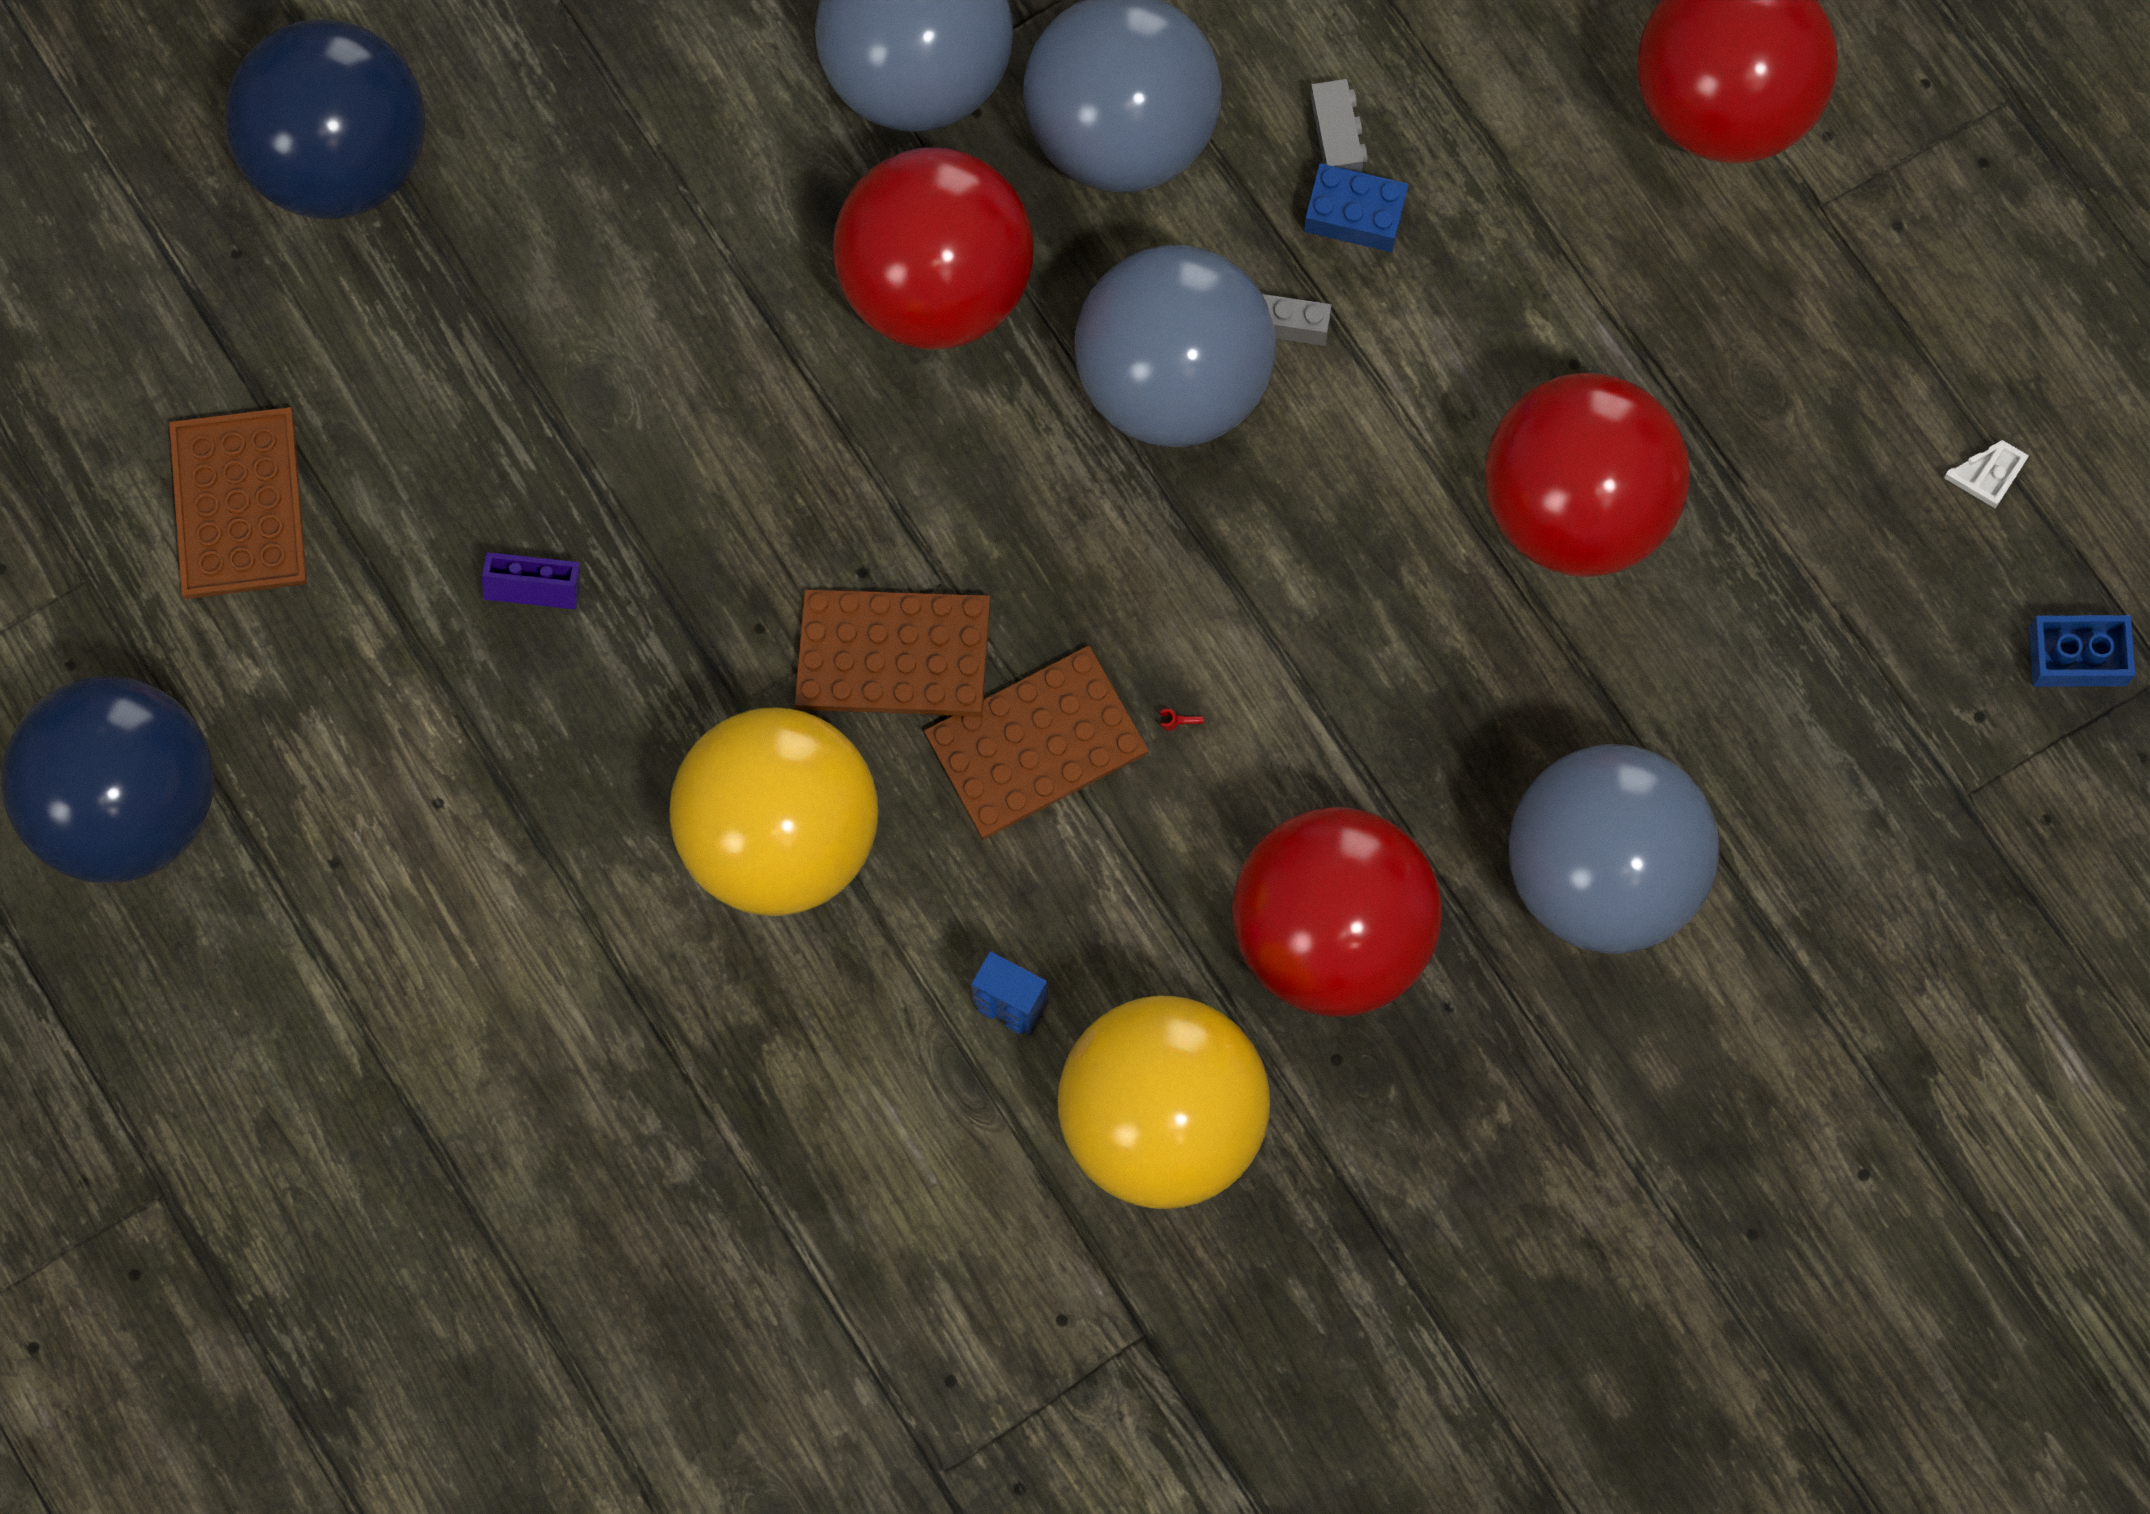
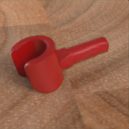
(1179, 719)

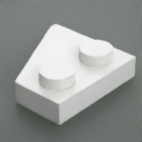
(1989, 473)

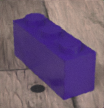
(531, 580)

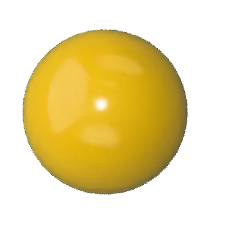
(773, 811)
(1163, 1102)

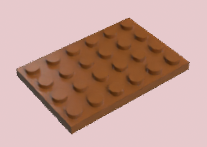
(238, 503)
(893, 652)
(1036, 742)

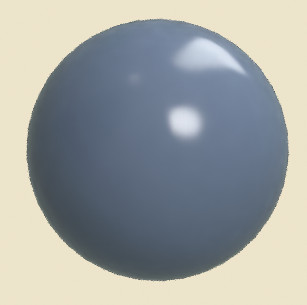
(914, 59)
(1122, 93)
(1175, 346)
(1613, 848)

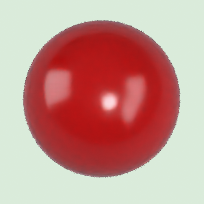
(1737, 74)
(933, 248)
(1587, 474)
(1337, 912)

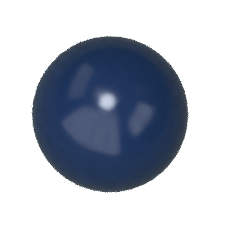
(325, 119)
(107, 779)

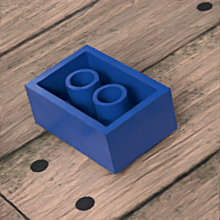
(1356, 207)
(2081, 651)
(1009, 994)

